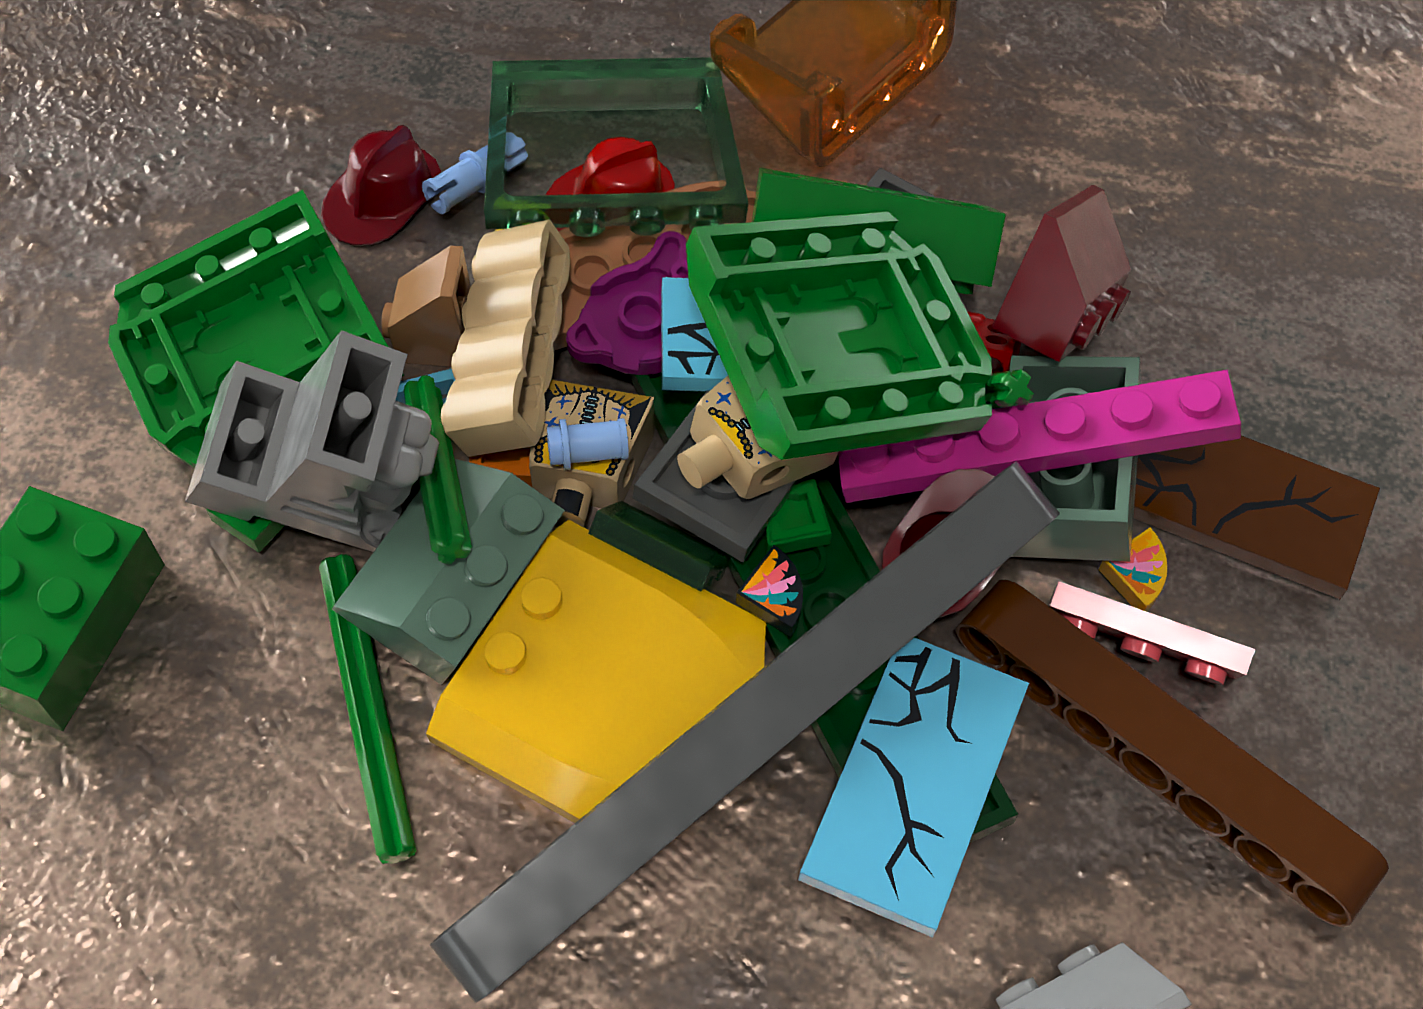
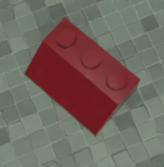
(1068, 278)

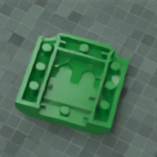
(249, 295)
(838, 333)

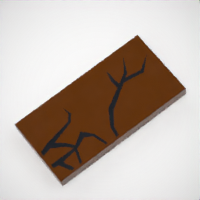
(1259, 508)

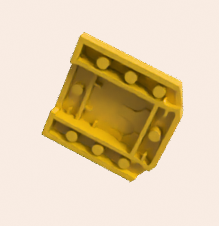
(591, 673)

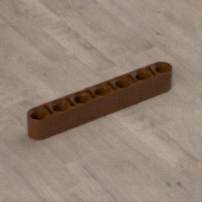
(1176, 754)

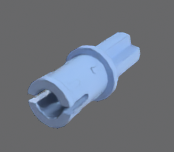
(469, 175)

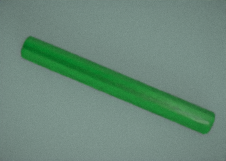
(368, 721)

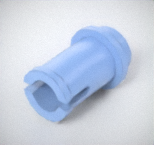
(587, 442)

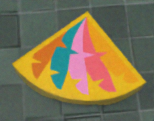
(1144, 575)

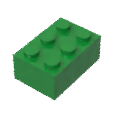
(65, 600)

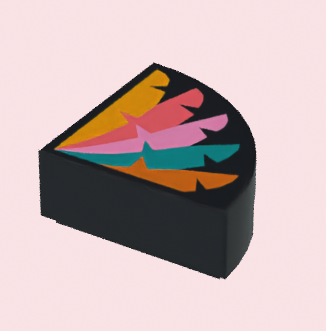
(774, 592)

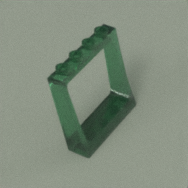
(606, 87)

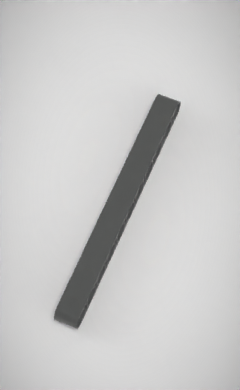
(741, 734)

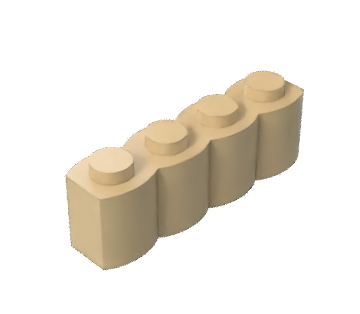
(507, 340)

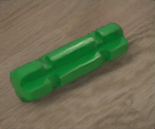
(1008, 389)

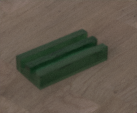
(659, 545)

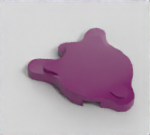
(624, 311)

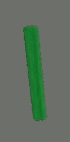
(441, 489)

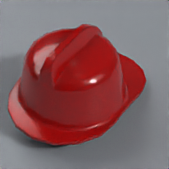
(616, 168)

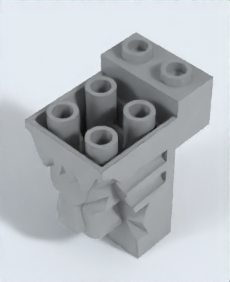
(316, 451)

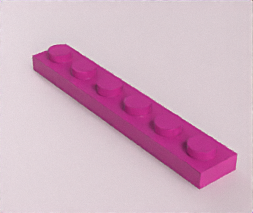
(1055, 435)

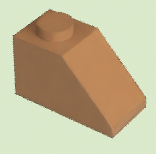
(428, 309)

